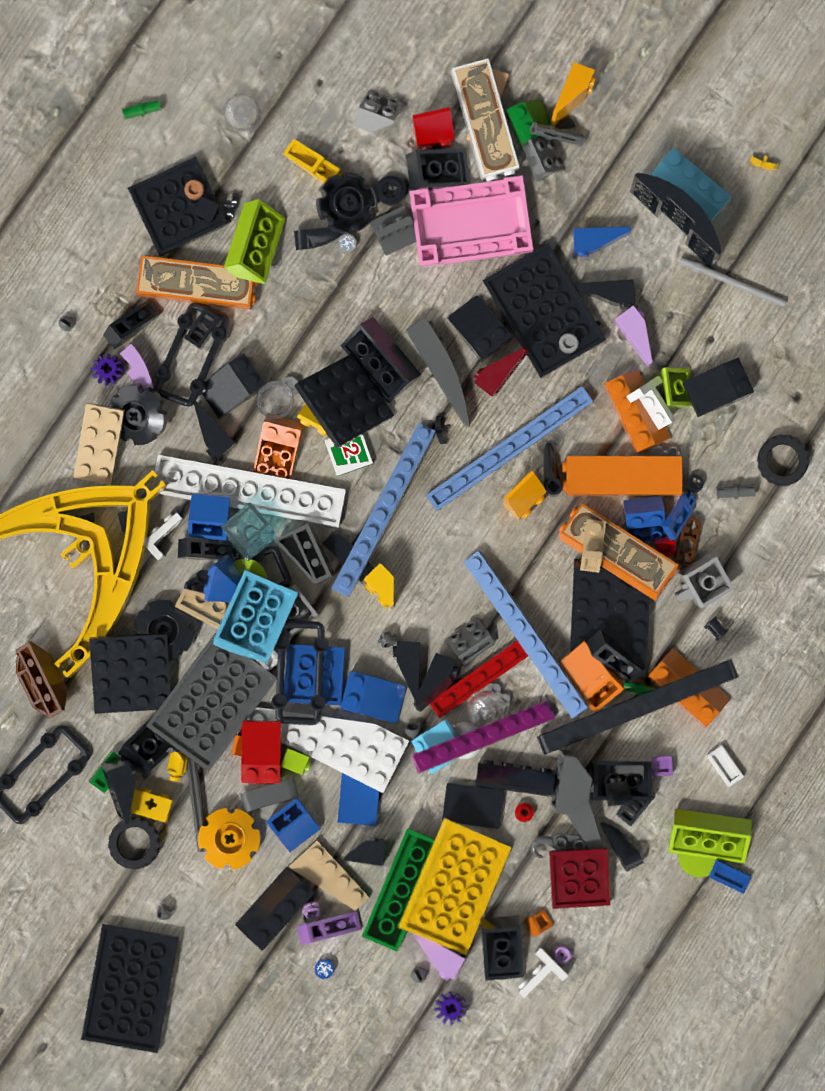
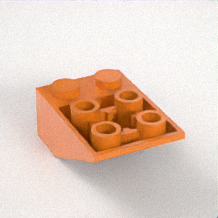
(278, 447)
(591, 678)

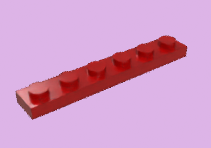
(478, 679)

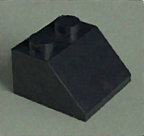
(368, 852)

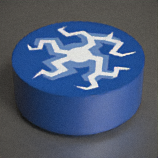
(324, 969)

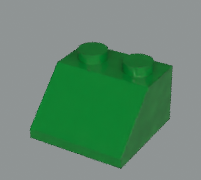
(524, 115)

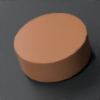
(194, 189)

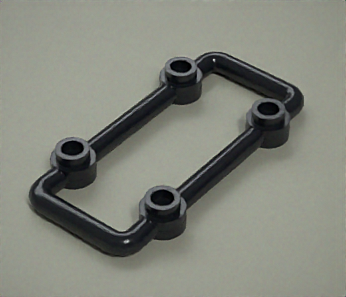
(197, 386)
(202, 576)
(318, 701)
(74, 768)

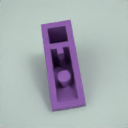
(328, 928)

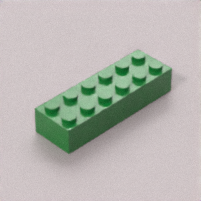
(397, 891)

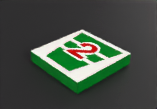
(350, 456)

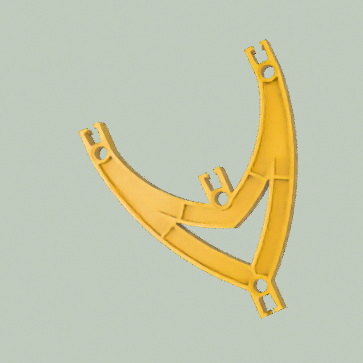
(111, 586)

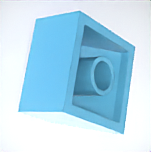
(435, 736)

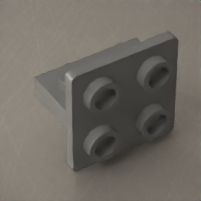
(543, 157)
(394, 231)
(470, 641)

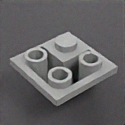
(377, 111)

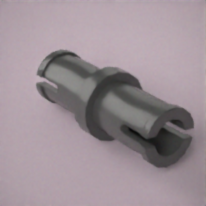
(735, 491)

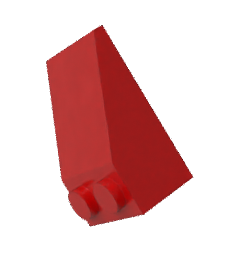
(433, 129)
(261, 752)

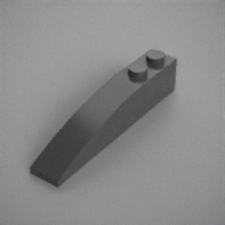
(437, 360)

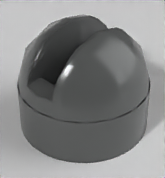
(63, 326)
(412, 730)
(163, 912)
(422, 972)

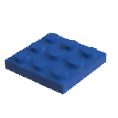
(301, 674)

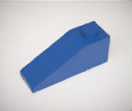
(591, 240)

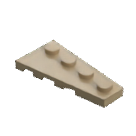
(327, 874)

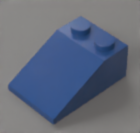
(373, 697)

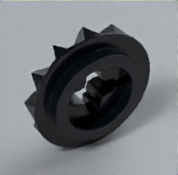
(393, 182)

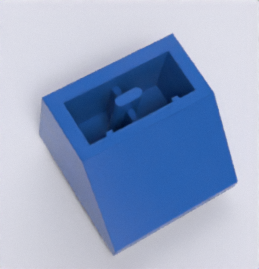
(207, 516)
(645, 518)
(293, 825)

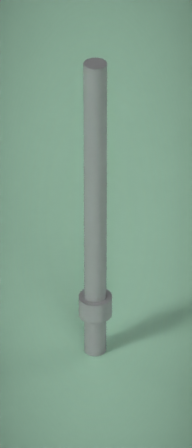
(699, 267)

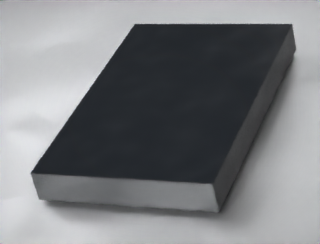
(473, 805)

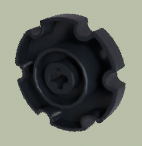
(357, 195)
(142, 413)
(177, 621)

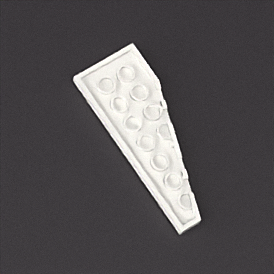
(346, 745)

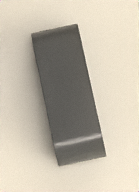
(269, 795)

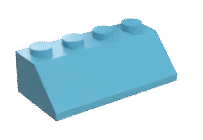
(690, 179)

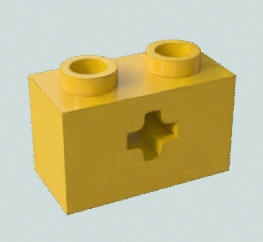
(160, 812)

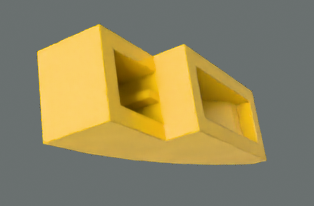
(310, 161)

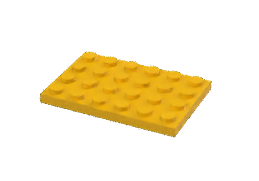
(455, 887)

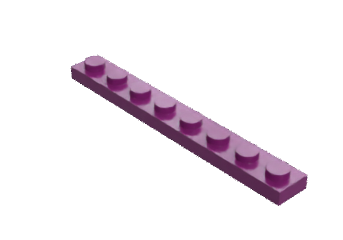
(482, 737)

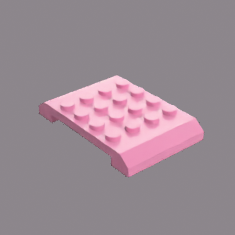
(471, 222)

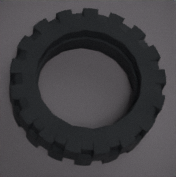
(790, 441)
(154, 844)

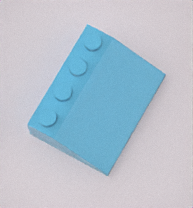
(255, 617)

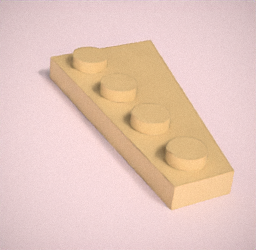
(206, 611)

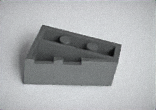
(307, 552)

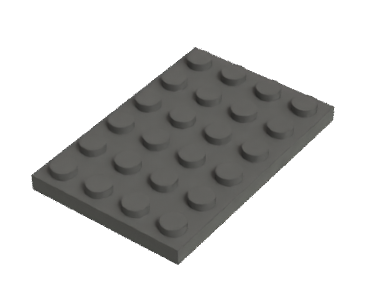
(211, 703)

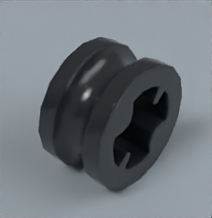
(700, 485)

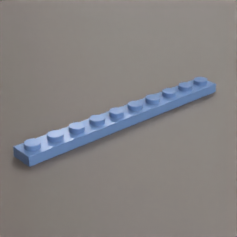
(509, 448)
(383, 510)
(526, 634)

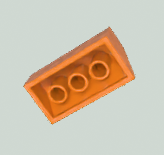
(633, 416)
(702, 706)

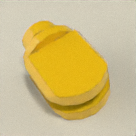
(177, 765)

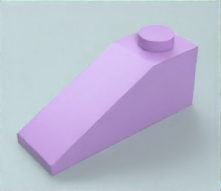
(634, 329)
(443, 959)

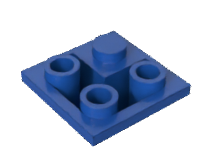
(222, 580)

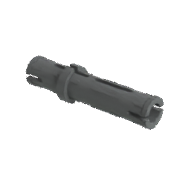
(551, 132)

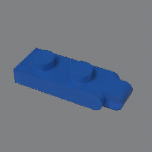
(679, 515)

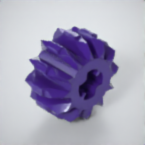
(111, 362)
(448, 1002)

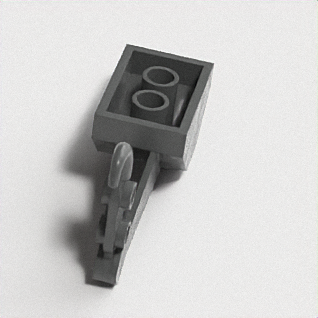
(571, 798)

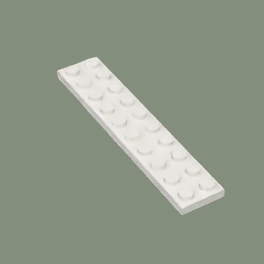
(267, 493)

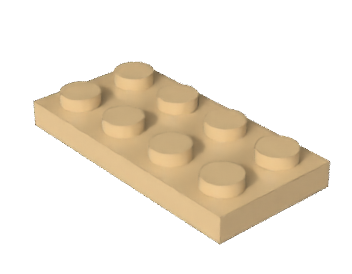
(99, 443)

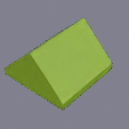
(673, 389)

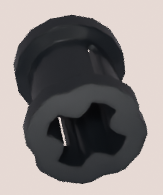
(716, 628)

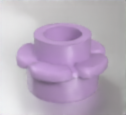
(311, 910)
(567, 954)

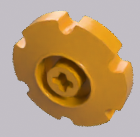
(233, 853)

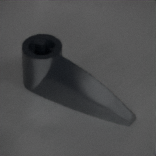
(314, 238)
(551, 471)
(623, 848)

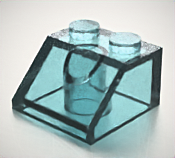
(248, 531)

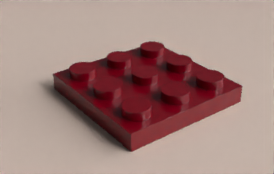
(579, 878)

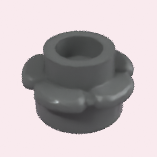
(387, 639)

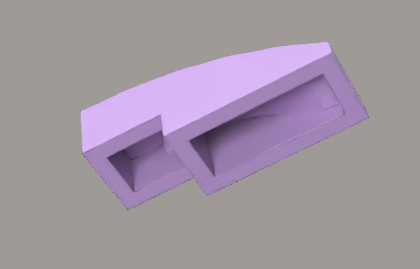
(138, 371)

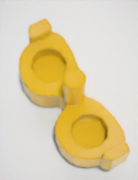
(762, 164)

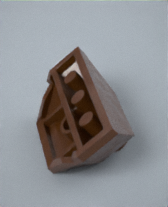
(41, 679)

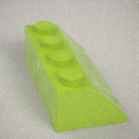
(254, 242)
(710, 836)

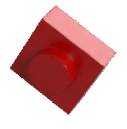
(665, 546)

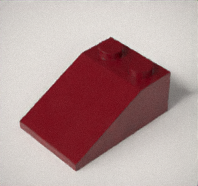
(494, 376)

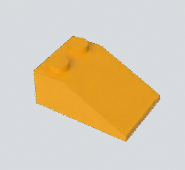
(577, 86)
(525, 496)

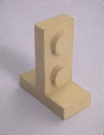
(593, 545)

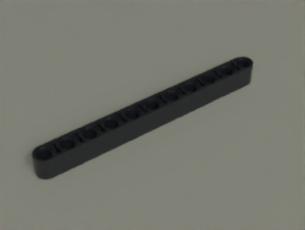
(637, 706)

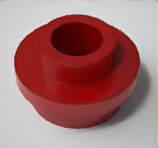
(518, 812)

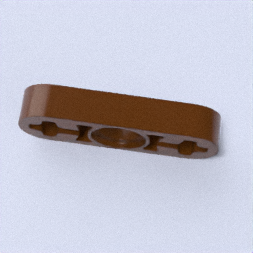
(689, 560)

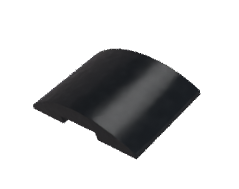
(666, 198)

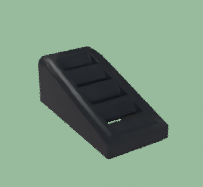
(204, 338)
(626, 818)

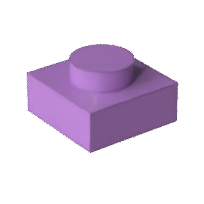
(662, 766)

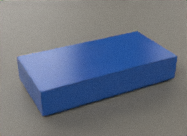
(729, 876)

